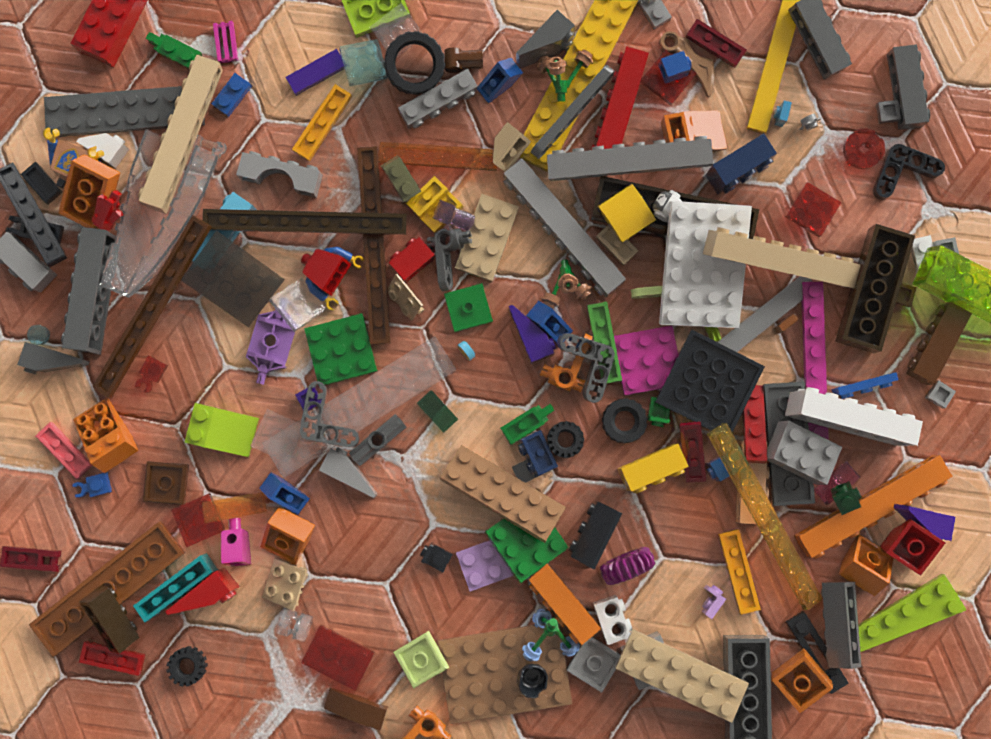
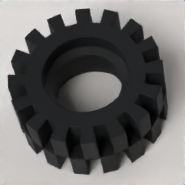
(578, 439)
(174, 666)

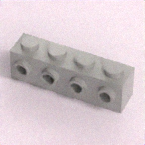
(437, 99)

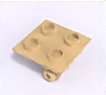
(401, 293)
(285, 584)

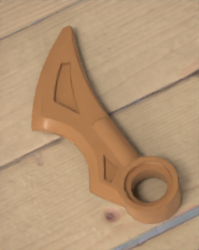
(702, 66)

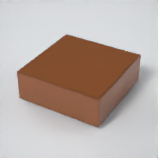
(786, 323)

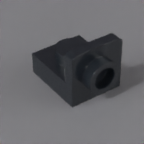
(435, 556)

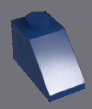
(499, 79)
(548, 321)
(284, 493)

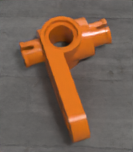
(553, 373)
(435, 732)

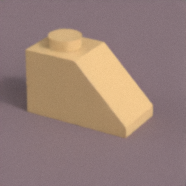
(508, 147)

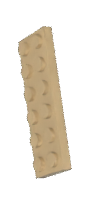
(682, 675)

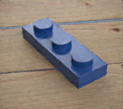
(866, 385)

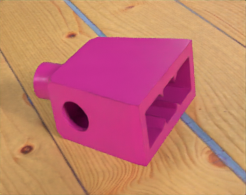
(236, 552)

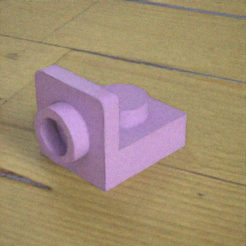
(713, 604)

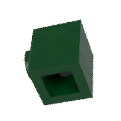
(846, 497)

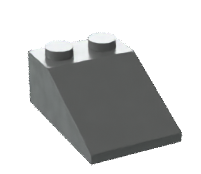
(548, 40)

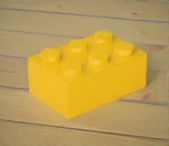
(653, 468)

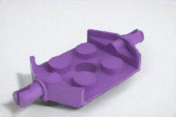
(267, 357)

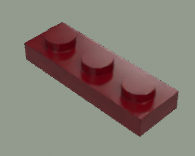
(715, 43)
(693, 451)

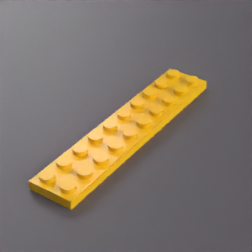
(596, 35)

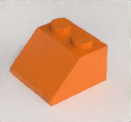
(287, 535)
(867, 565)

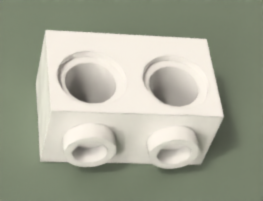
(607, 621)

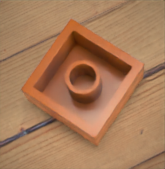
(802, 680)

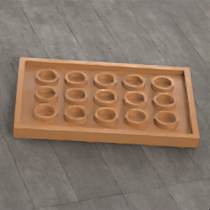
(486, 671)

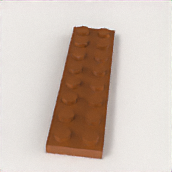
(123, 573)

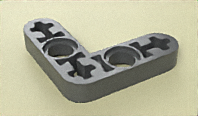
(593, 355)
(320, 428)

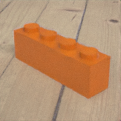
(565, 604)

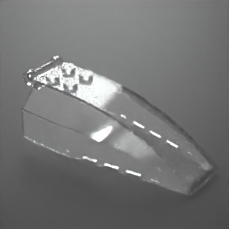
(148, 235)

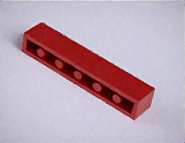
(621, 97)

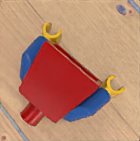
(326, 270)

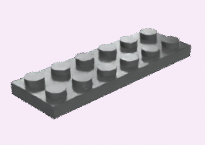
(785, 486)

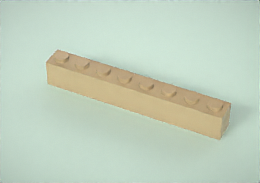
(180, 134)
(780, 258)

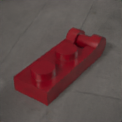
(29, 558)

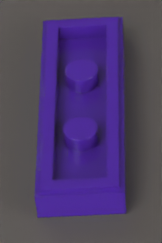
(315, 72)

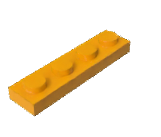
(322, 122)
(739, 571)

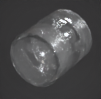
(301, 627)

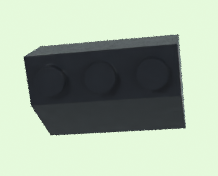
(594, 534)

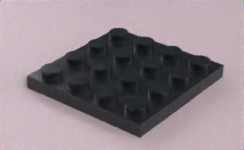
(709, 382)

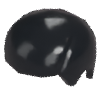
(532, 680)

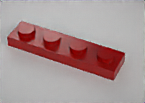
(754, 427)

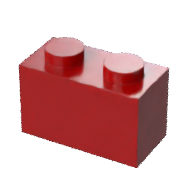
(411, 259)

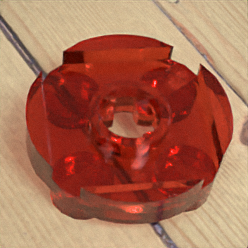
(871, 140)

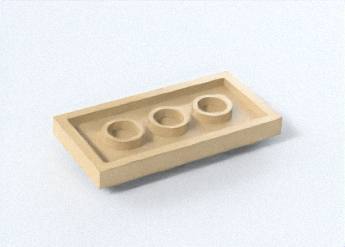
(489, 237)

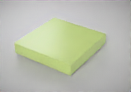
(421, 659)

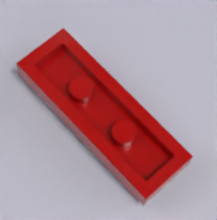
(100, 656)

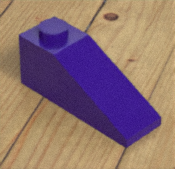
(533, 338)
(936, 523)

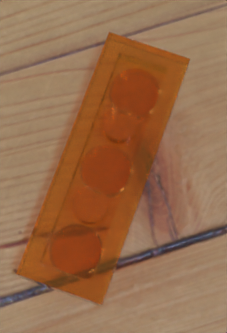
(234, 507)

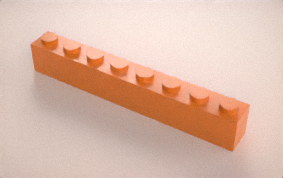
(874, 505)

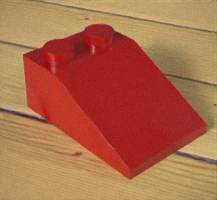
(216, 588)

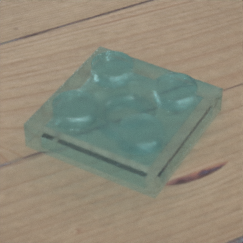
(363, 62)

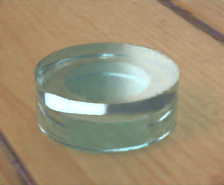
(38, 334)

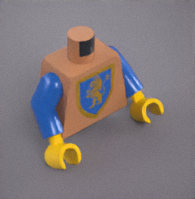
(62, 153)

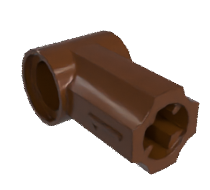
(457, 60)

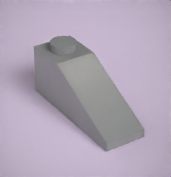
(344, 469)

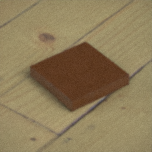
(165, 483)

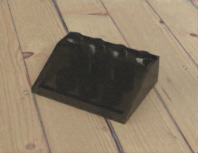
(232, 279)

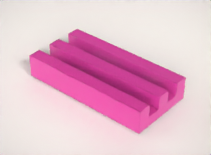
(224, 26)

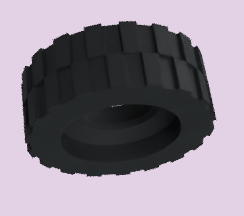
(639, 425)

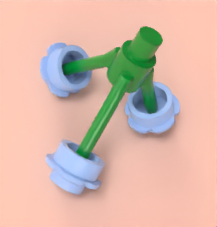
(532, 650)

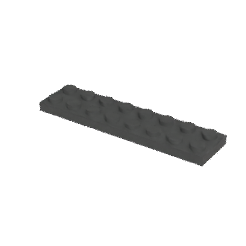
(111, 111)

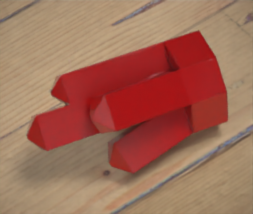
(107, 211)

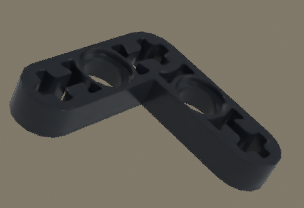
(899, 163)

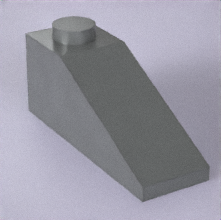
(42, 359)

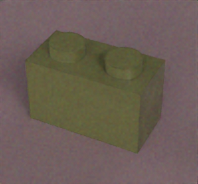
(400, 178)

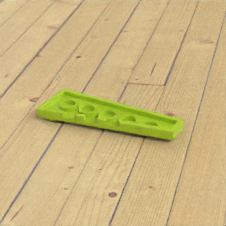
(912, 612)

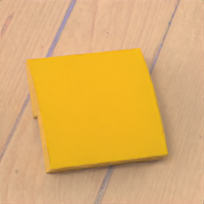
(426, 201)
(626, 213)

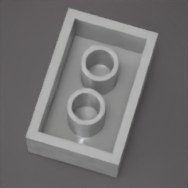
(803, 452)

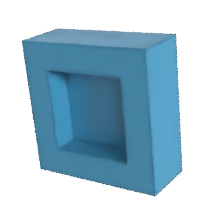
(781, 113)

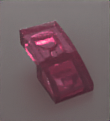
(840, 475)

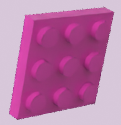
(645, 358)

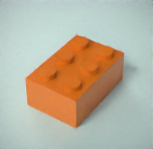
(84, 183)

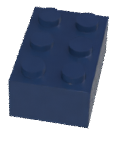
(741, 165)

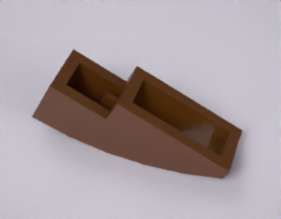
(356, 708)

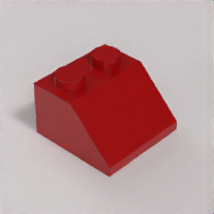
(912, 546)

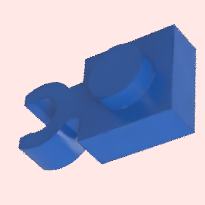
(95, 485)

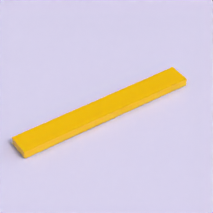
(772, 69)

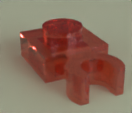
(152, 371)

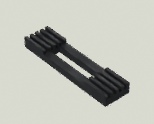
(802, 626)

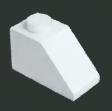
(112, 147)

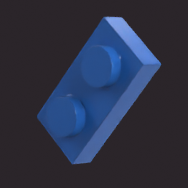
(231, 94)

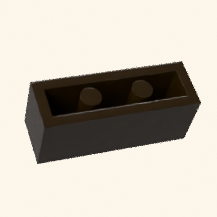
(110, 619)

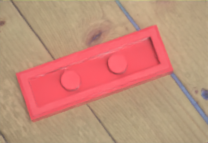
(64, 450)

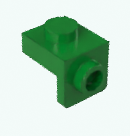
(658, 414)

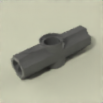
(367, 448)

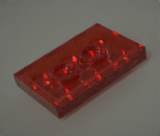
(338, 657)

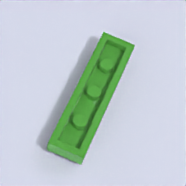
(603, 333)

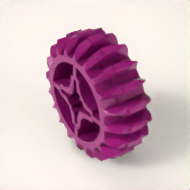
(627, 566)

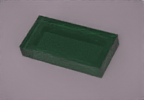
(437, 411)

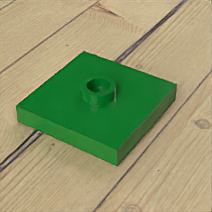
(468, 307)

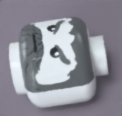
(662, 204)

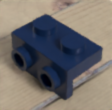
(537, 454)

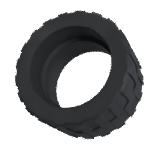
(419, 39)

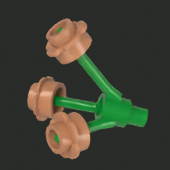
(556, 66)
(567, 283)

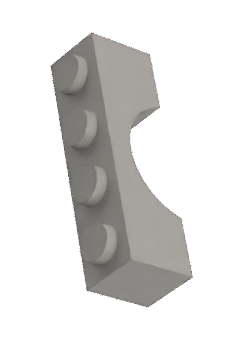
(256, 168)

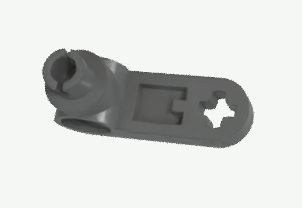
(443, 253)

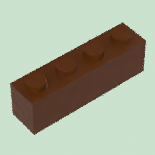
(938, 343)

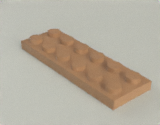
(503, 493)

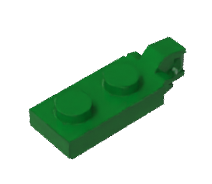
(173, 49)
(526, 423)

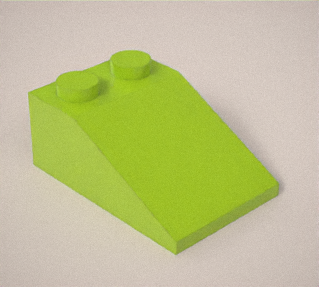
(221, 430)

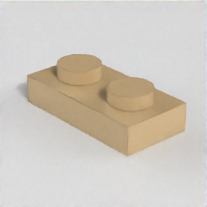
(620, 250)

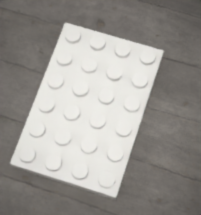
(696, 285)

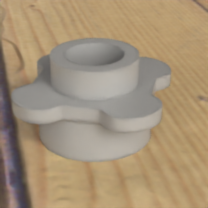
(809, 122)

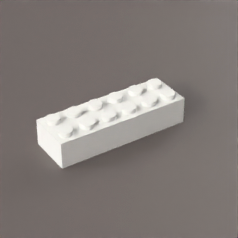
(853, 418)

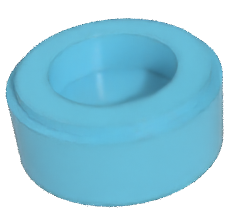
(466, 350)

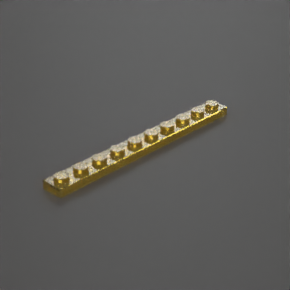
(764, 516)

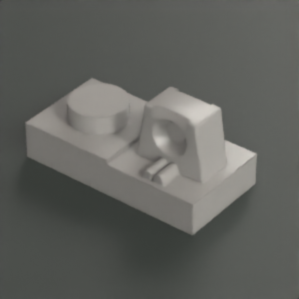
(655, 12)

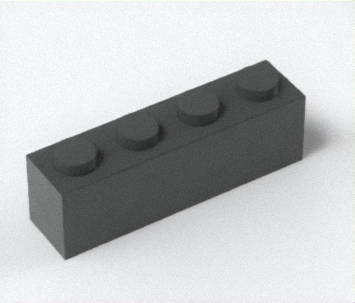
(820, 37)
(908, 86)
(841, 625)

